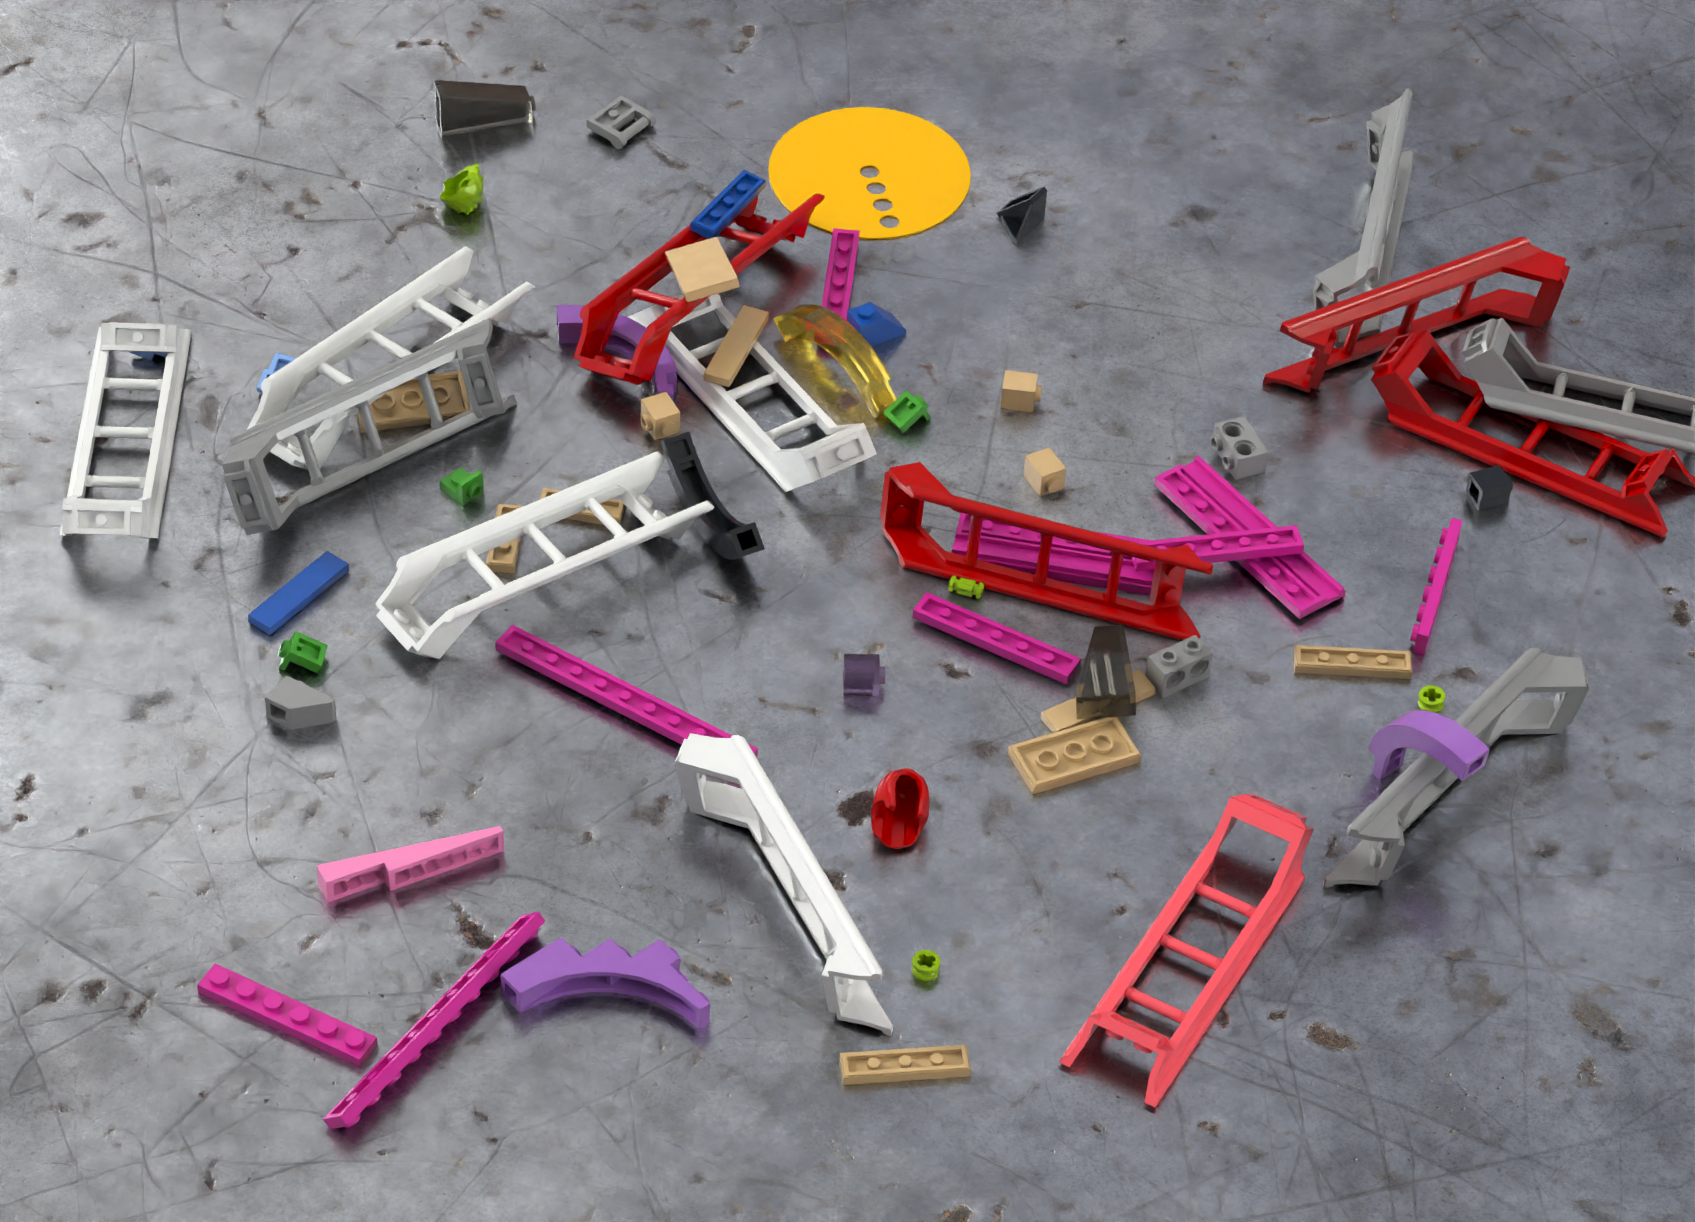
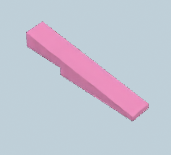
(407, 863)

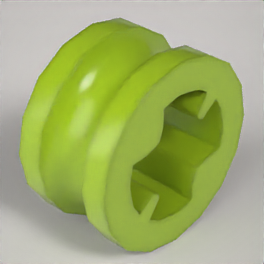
(1434, 692)
(923, 972)

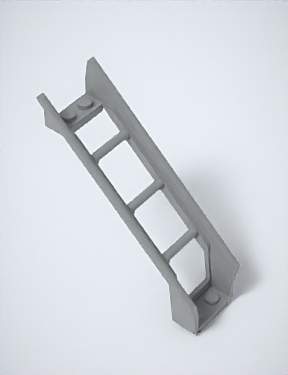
(1384, 216)
(1501, 360)
(244, 466)
(1427, 778)

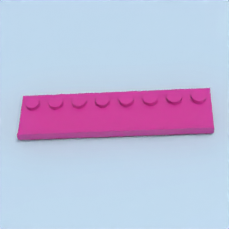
(1221, 509)
(1067, 562)

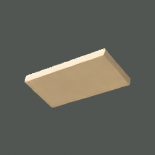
(702, 269)
(406, 405)
(1074, 754)

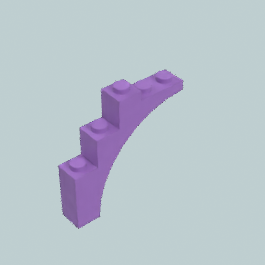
(606, 968)

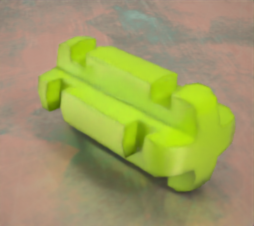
(966, 587)

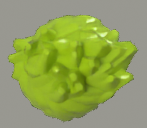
(463, 190)

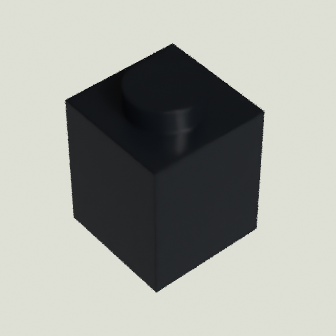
(1489, 487)

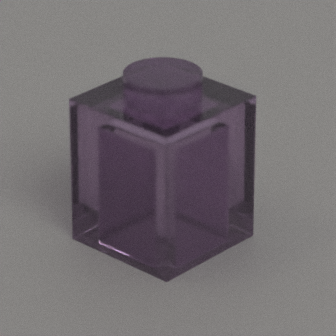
(862, 674)

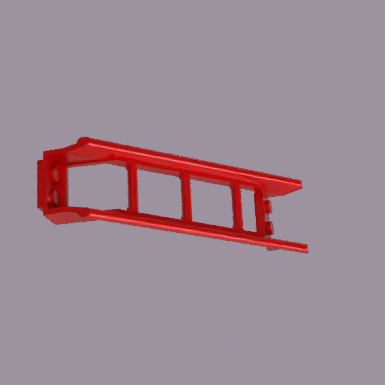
(1511, 257)
(603, 310)
(1413, 414)
(901, 518)

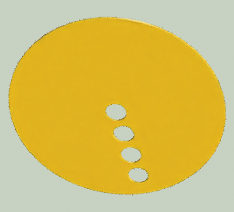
(915, 159)

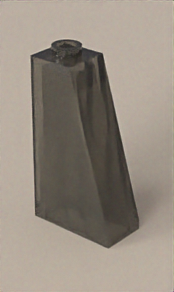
(480, 106)
(1106, 678)

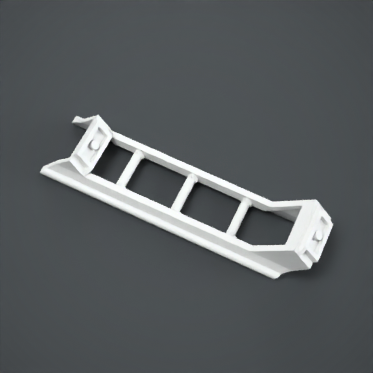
(284, 385)
(788, 467)
(121, 516)
(423, 565)
(765, 815)

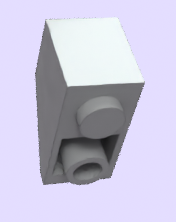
(299, 705)

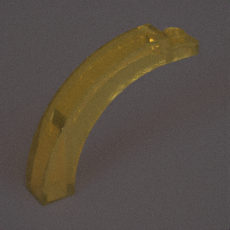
(846, 346)

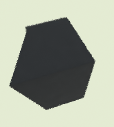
(1023, 214)

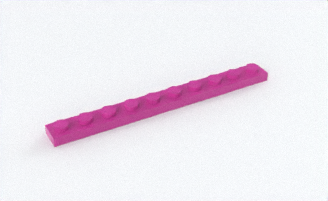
(604, 687)
(428, 1028)

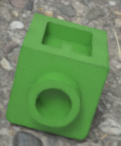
(906, 411)
(462, 485)
(302, 651)

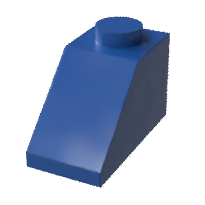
(875, 323)

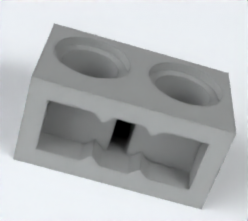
(1239, 447)
(1179, 666)

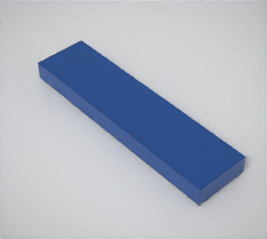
(728, 205)
(298, 592)

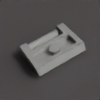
(615, 116)

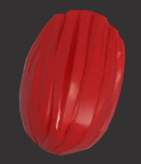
(900, 808)

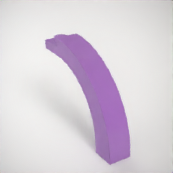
(623, 339)
(1430, 734)

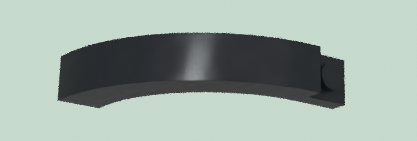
(717, 527)

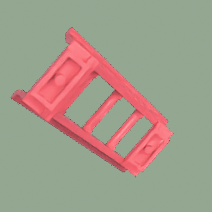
(1228, 971)

